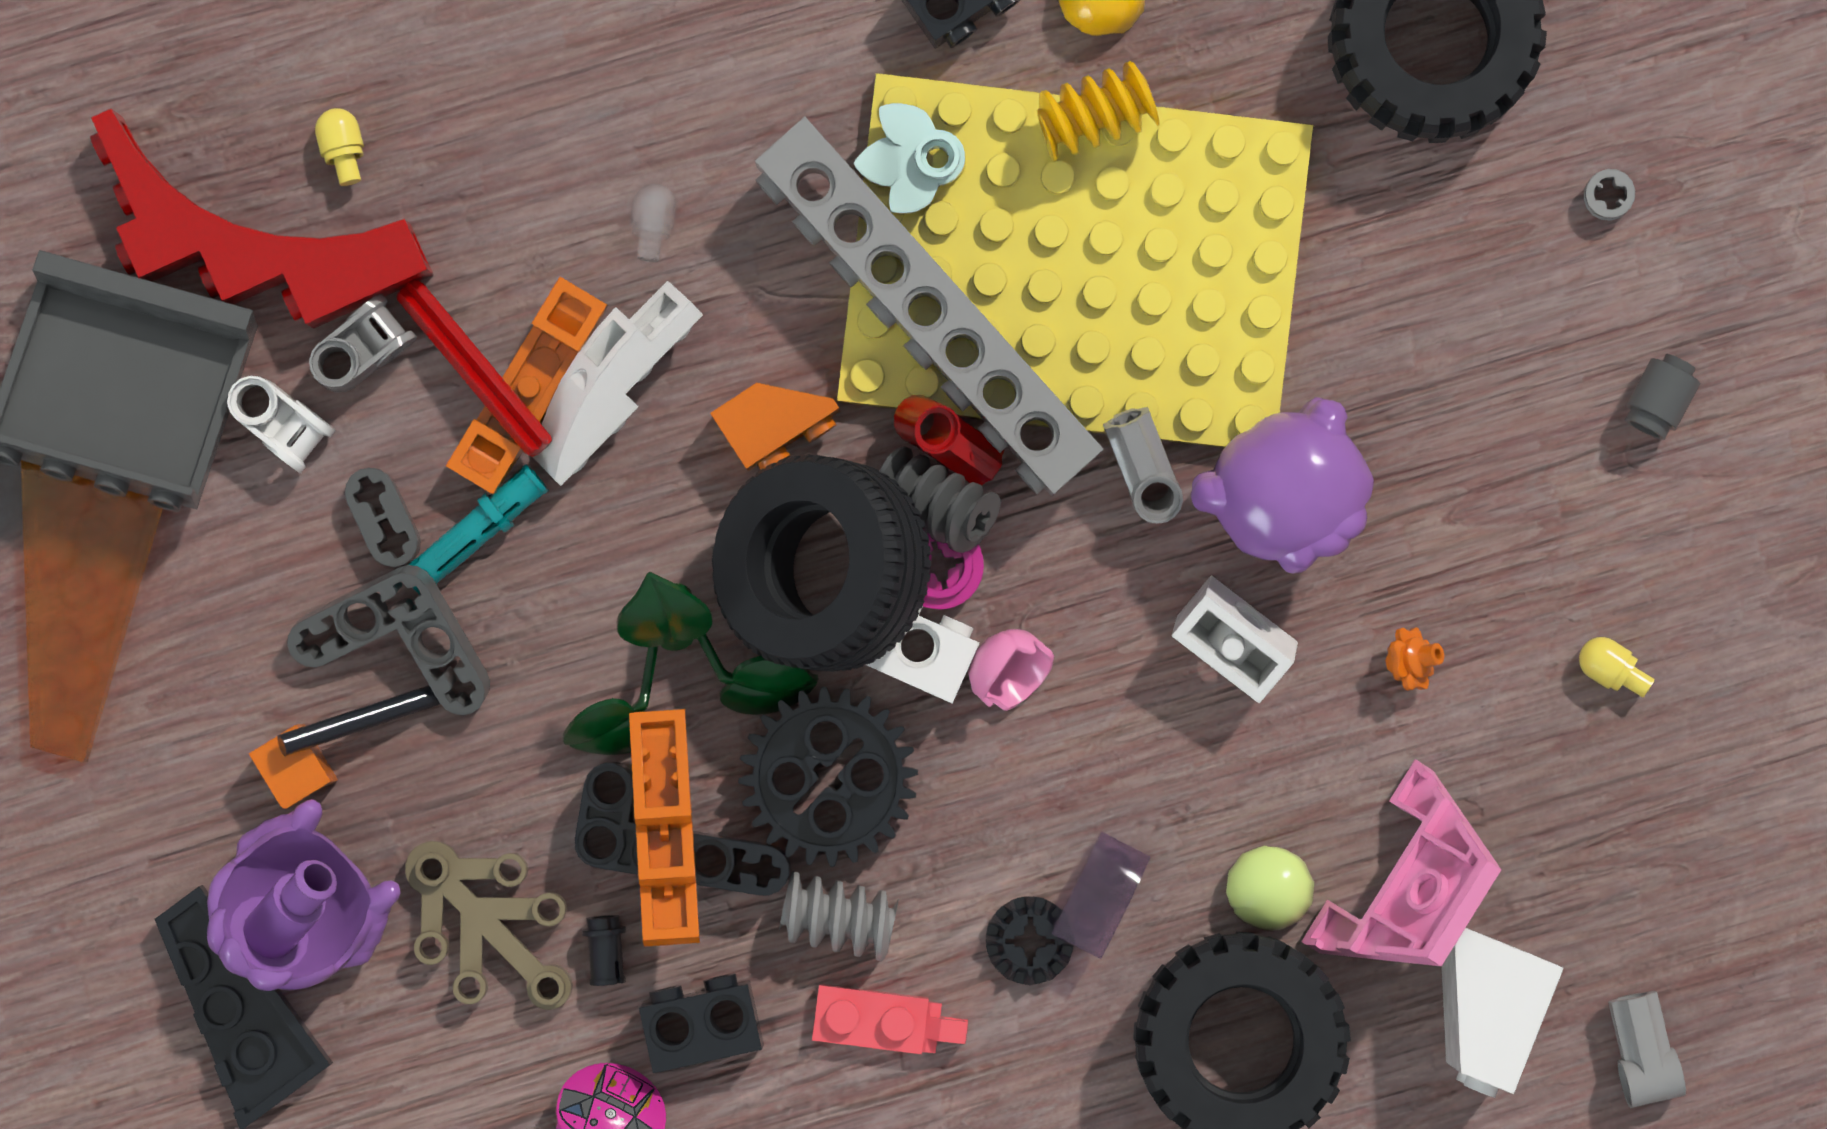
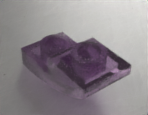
(1101, 895)

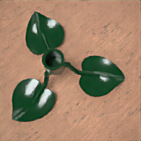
(671, 618)

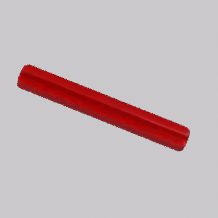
(474, 368)

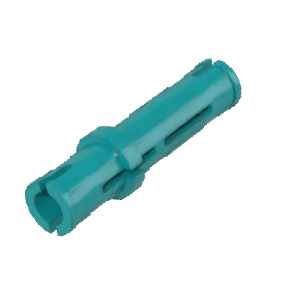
(481, 524)

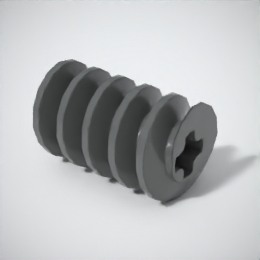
(948, 507)

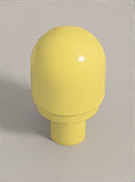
(340, 143)
(1613, 666)

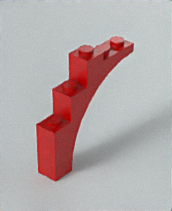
(171, 232)

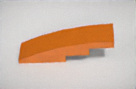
(664, 827)

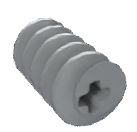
(838, 916)

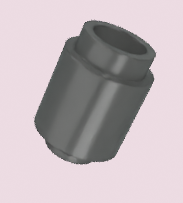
(1662, 396)

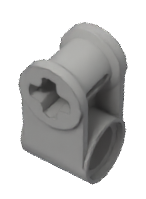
(362, 344)

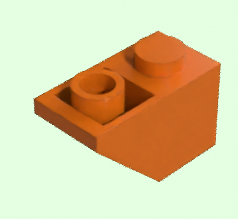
(771, 418)

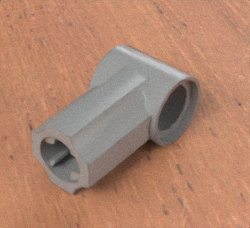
(1143, 463)
(1647, 1064)

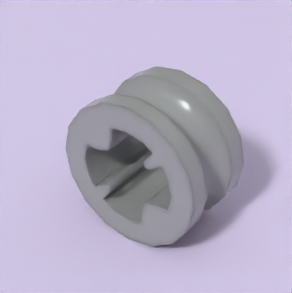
(1619, 181)

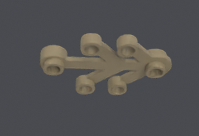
(481, 918)

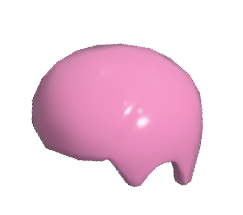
(1009, 668)

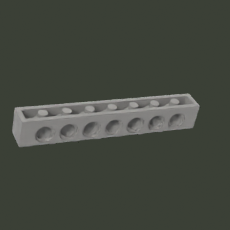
(808, 152)

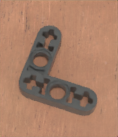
(410, 621)

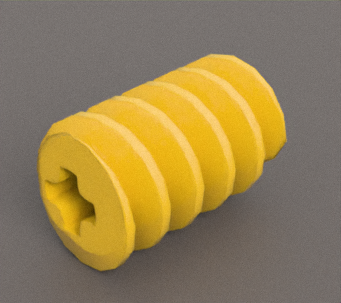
(1095, 109)

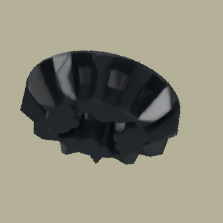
(1011, 959)

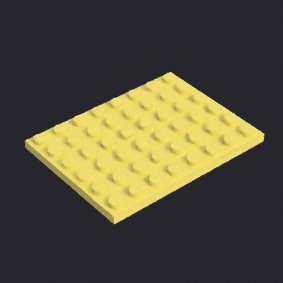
(1113, 273)

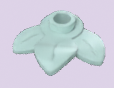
(902, 157)

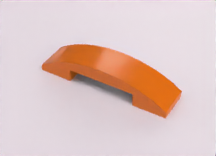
(557, 335)

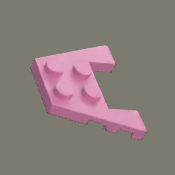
(1427, 892)

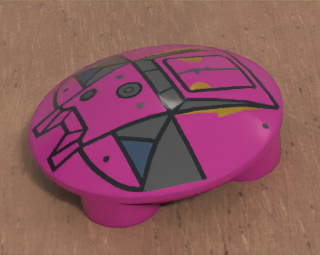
(609, 1099)

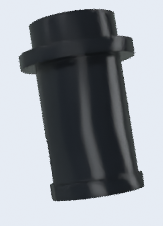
(605, 949)

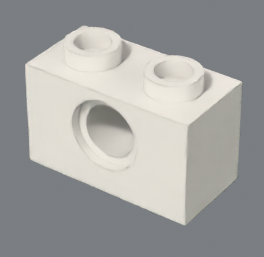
(1235, 639)
(946, 666)

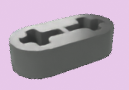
(370, 523)

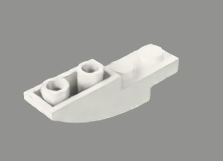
(592, 393)

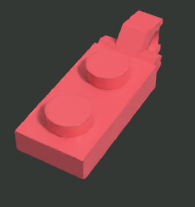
(883, 1020)

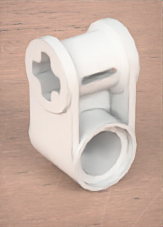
(280, 422)

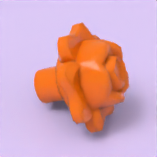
(1413, 658)

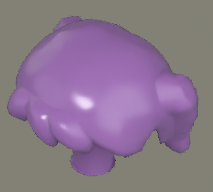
(1290, 487)
(294, 905)

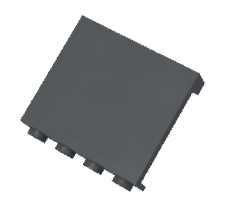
(121, 381)

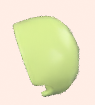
(1270, 888)

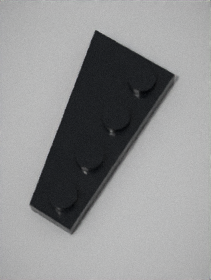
(252, 1033)

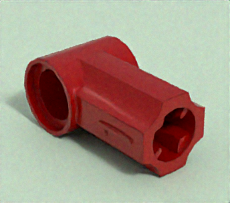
(949, 439)

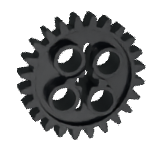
(865, 809)

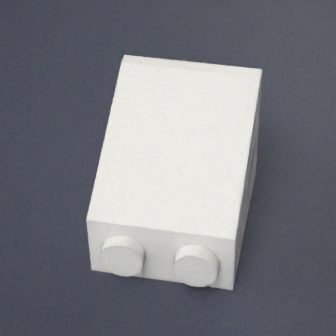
(1493, 1010)

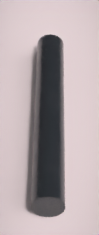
(357, 720)

